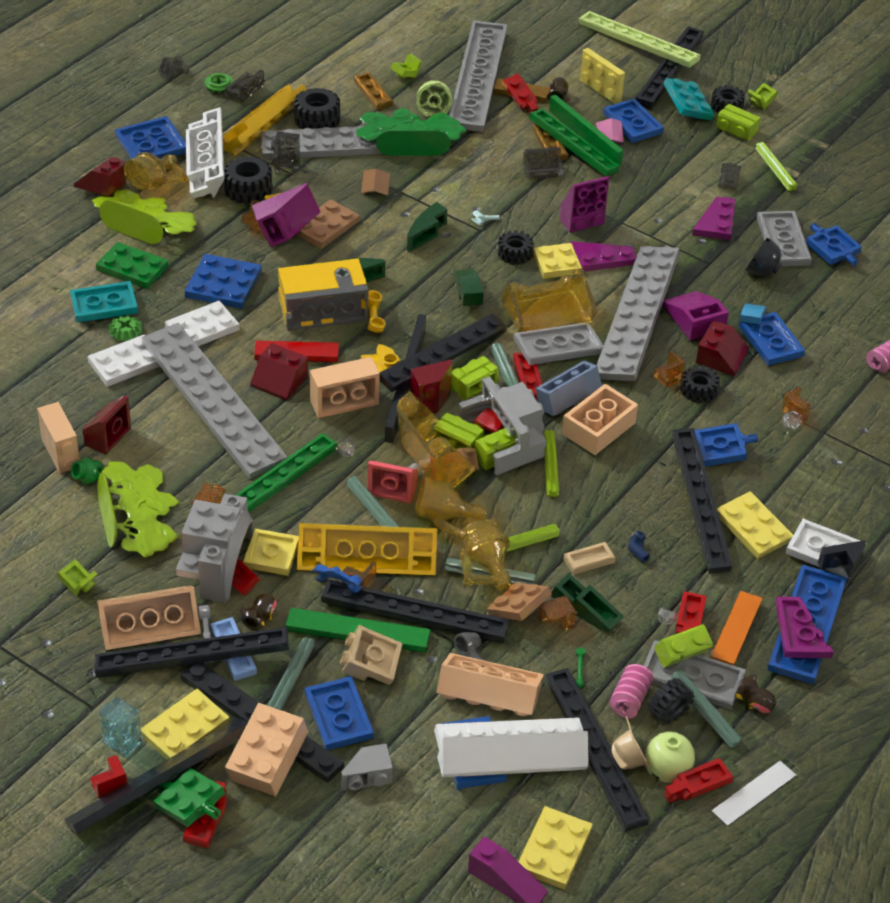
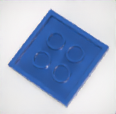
(151, 136)
(223, 281)

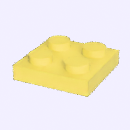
(556, 260)
(271, 552)

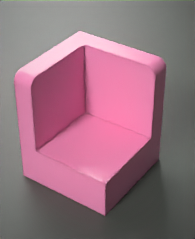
(612, 129)

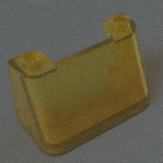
(550, 303)
(436, 459)

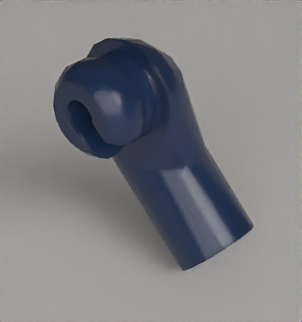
(636, 546)

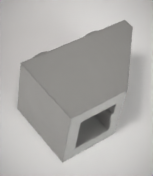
(368, 768)

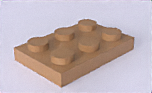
(328, 224)

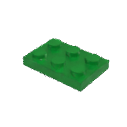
(132, 265)

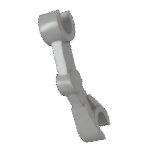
(204, 612)

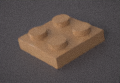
(519, 601)

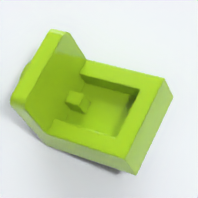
(408, 68)
(762, 96)
(76, 578)

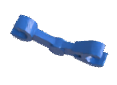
(336, 573)

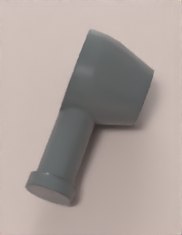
(470, 642)

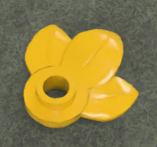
(383, 358)

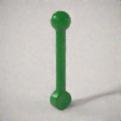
(580, 653)

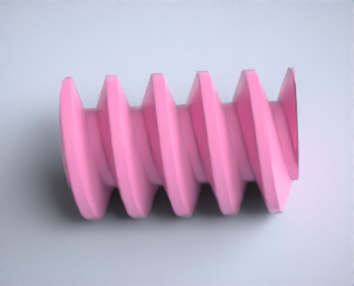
(879, 358)
(631, 690)

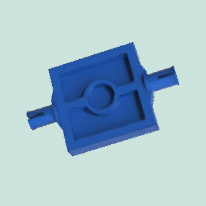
(833, 244)
(723, 444)

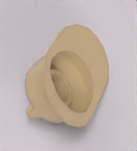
(627, 751)

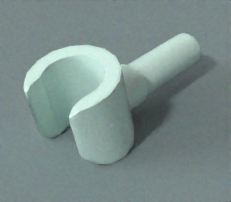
(480, 218)

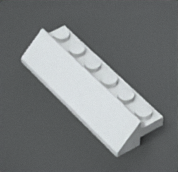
(205, 154)
(511, 747)

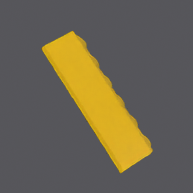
(260, 119)
(391, 548)

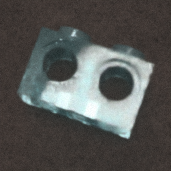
(120, 726)

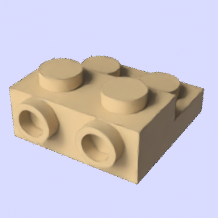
(371, 655)

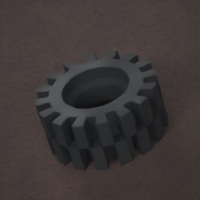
(727, 95)
(507, 249)
(700, 392)
(671, 701)

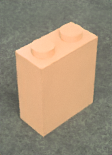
(58, 436)

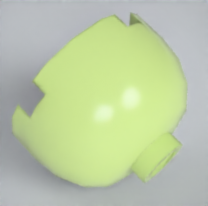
(434, 98)
(669, 756)

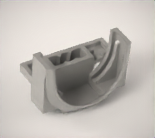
(518, 414)
(213, 544)

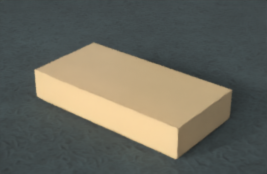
(589, 558)

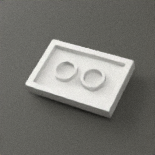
(207, 323)
(122, 361)
(810, 538)

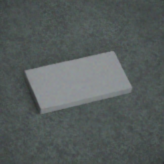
(786, 232)
(558, 343)
(712, 677)

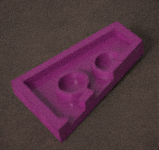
(717, 219)
(603, 256)
(798, 631)

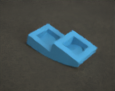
(752, 313)

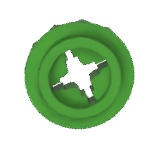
(211, 82)
(125, 333)

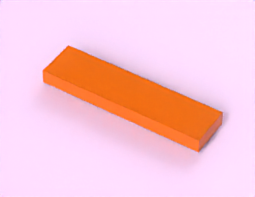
(737, 628)

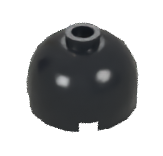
(765, 260)

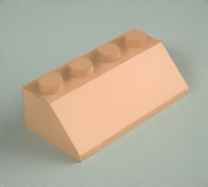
(149, 617)
(491, 685)

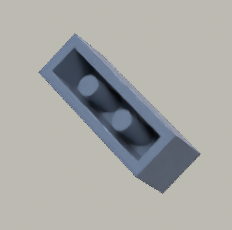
(569, 388)

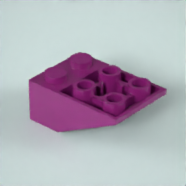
(585, 204)
(286, 214)
(695, 313)

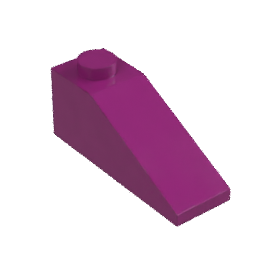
(504, 873)

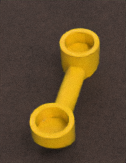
(376, 323)

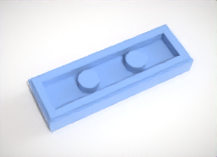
(238, 667)

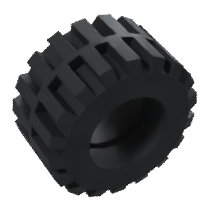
(317, 109)
(247, 179)

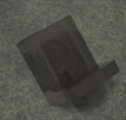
(171, 65)
(729, 176)

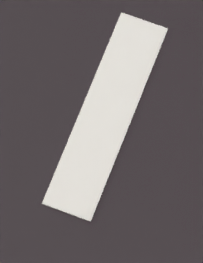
(753, 793)

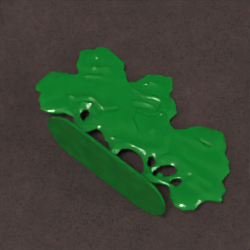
(408, 135)

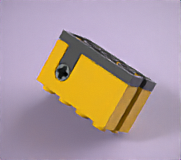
(323, 294)

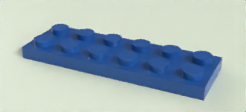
(821, 596)

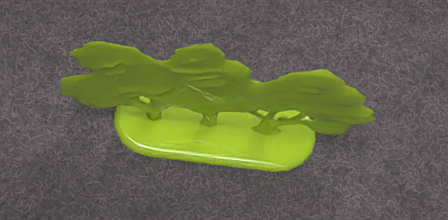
(141, 217)
(141, 505)

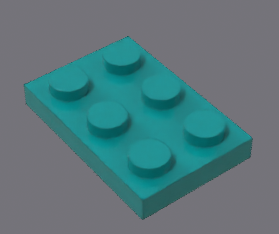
(688, 99)
(103, 301)

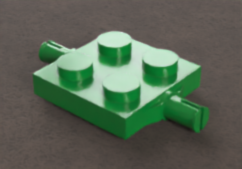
(189, 798)

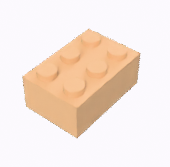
(344, 387)
(599, 419)
(266, 749)

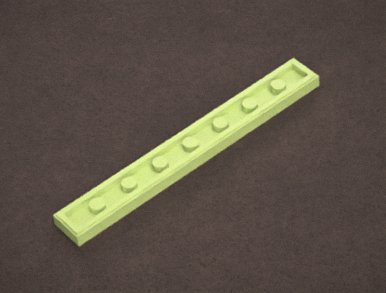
(639, 39)

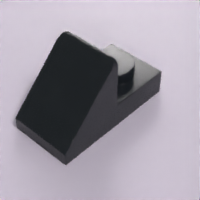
(843, 555)

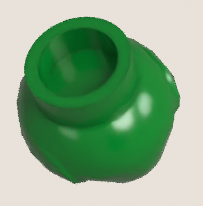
(87, 470)

